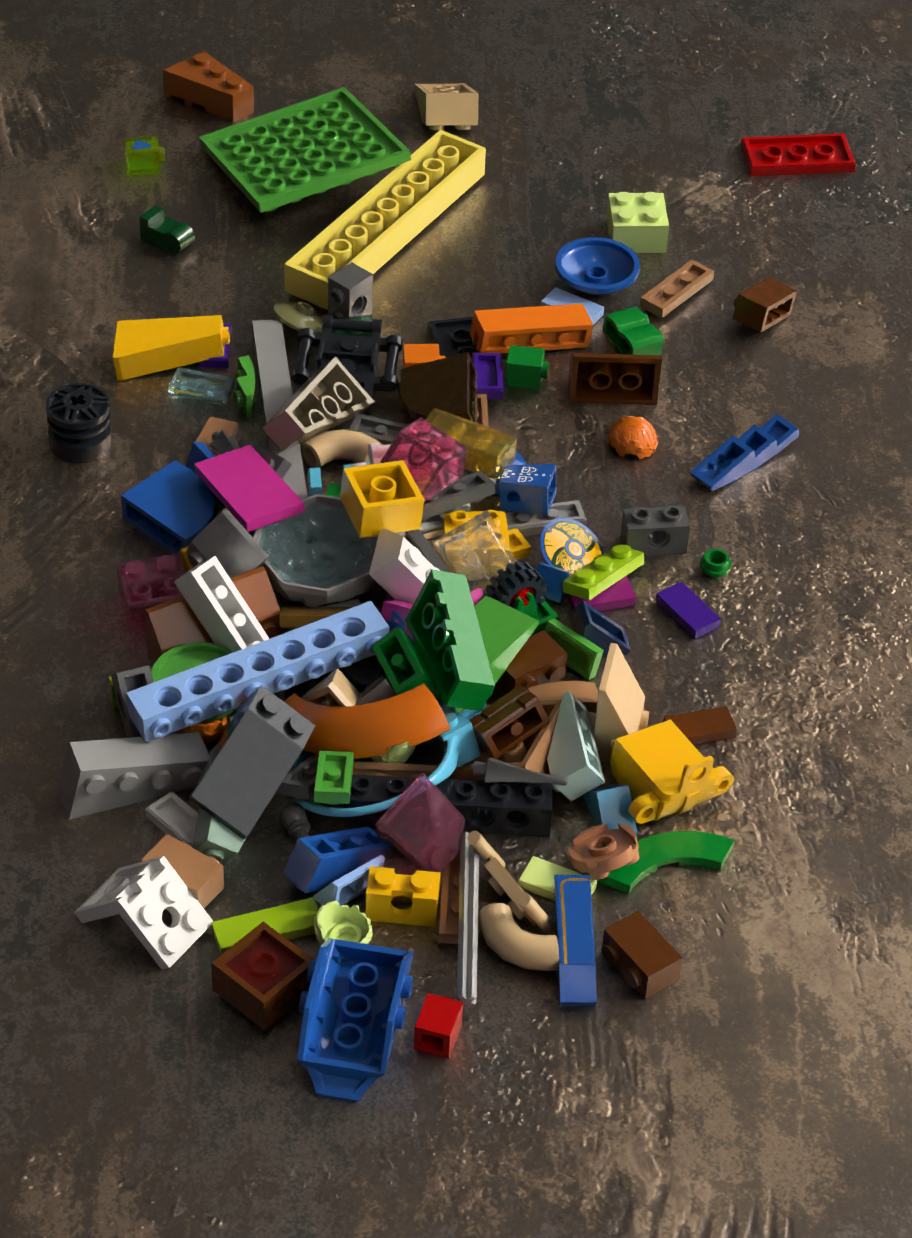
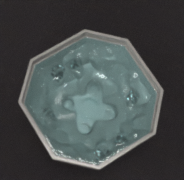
(317, 554)

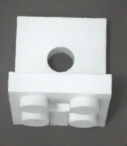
(140, 896)

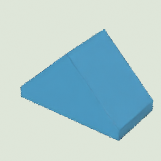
(610, 806)

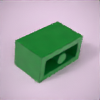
(403, 662)

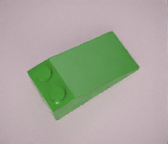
(503, 634)

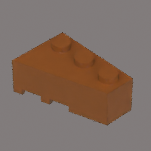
(210, 85)

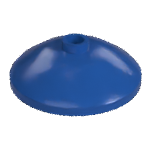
(597, 265)

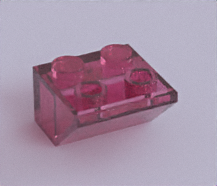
(149, 581)

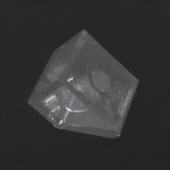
(475, 550)

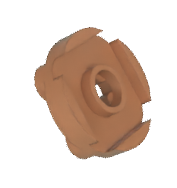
(604, 850)

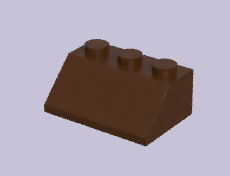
(614, 378)

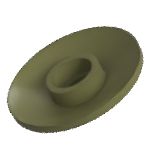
(298, 316)

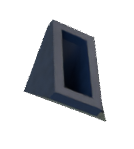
(598, 628)

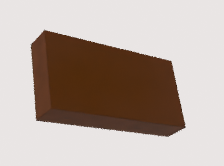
(705, 725)

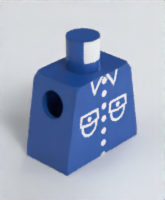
(527, 488)

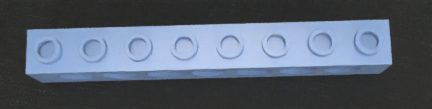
(273, 663)

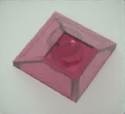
(424, 826)

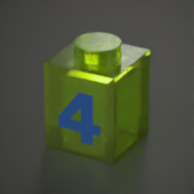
(144, 156)

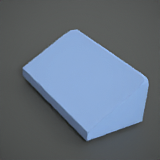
(349, 885)

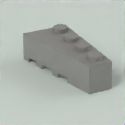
(128, 771)

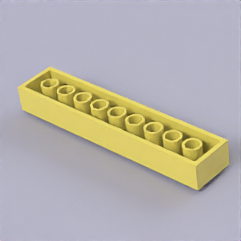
(387, 215)

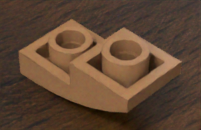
(584, 691)

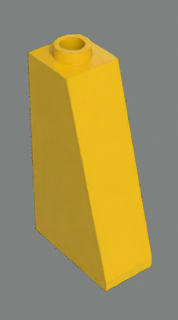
(166, 343)

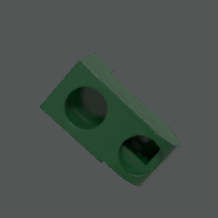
(164, 231)

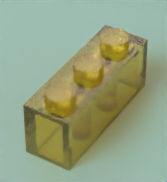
(486, 447)

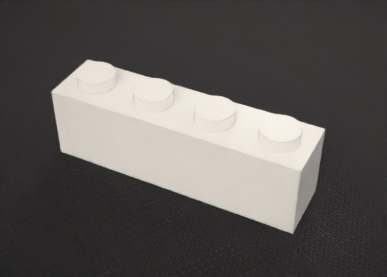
(220, 606)

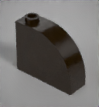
(440, 384)

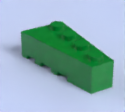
(451, 640)

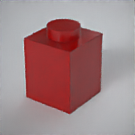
(438, 1025)

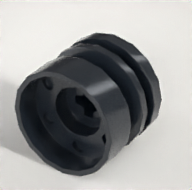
(79, 423)

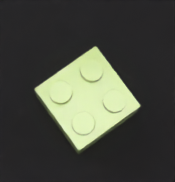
(638, 221)

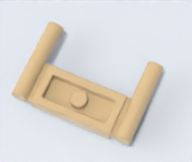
(501, 880)

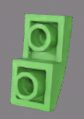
(245, 396)

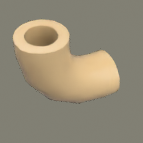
(336, 446)
(513, 943)

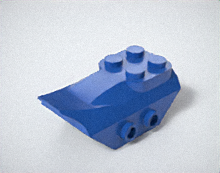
(352, 1015)

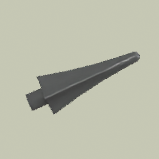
(223, 443)
(500, 771)

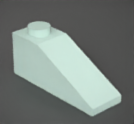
(574, 750)

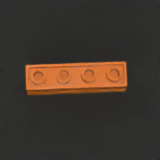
(535, 327)

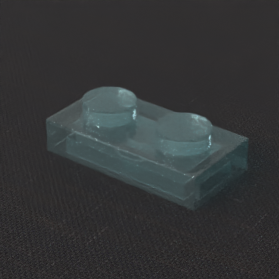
(201, 386)

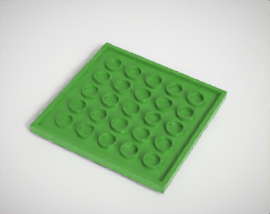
(304, 149)

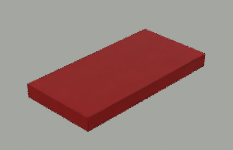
(797, 154)

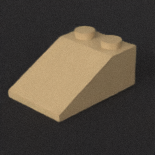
(447, 105)
(618, 705)

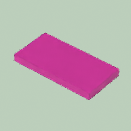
(249, 488)

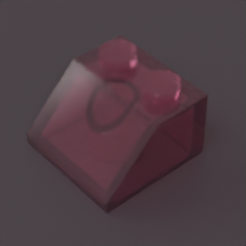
(430, 456)

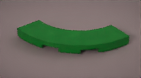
(668, 848)

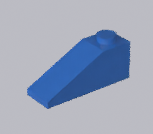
(329, 856)

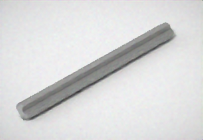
(467, 923)

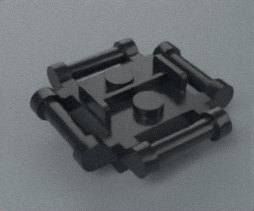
(356, 353)

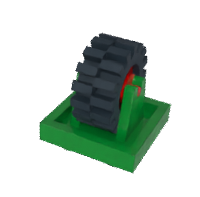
(522, 589)

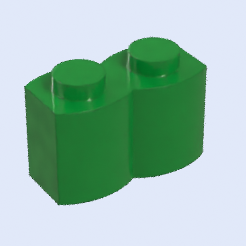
(632, 333)

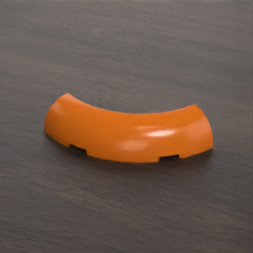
(373, 726)

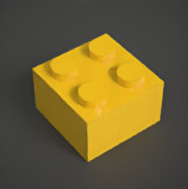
(381, 498)

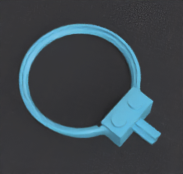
(460, 750)

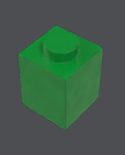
(526, 367)

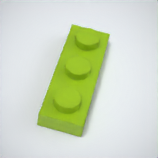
(603, 572)

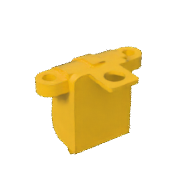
(665, 772)

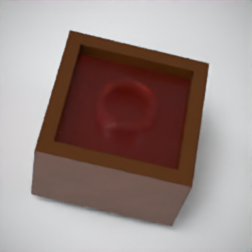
(261, 975)

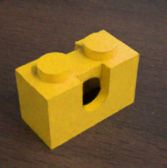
(420, 889)

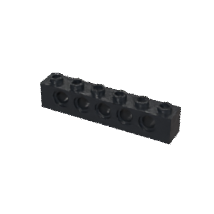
(487, 807)

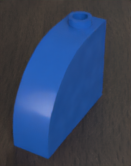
(170, 506)

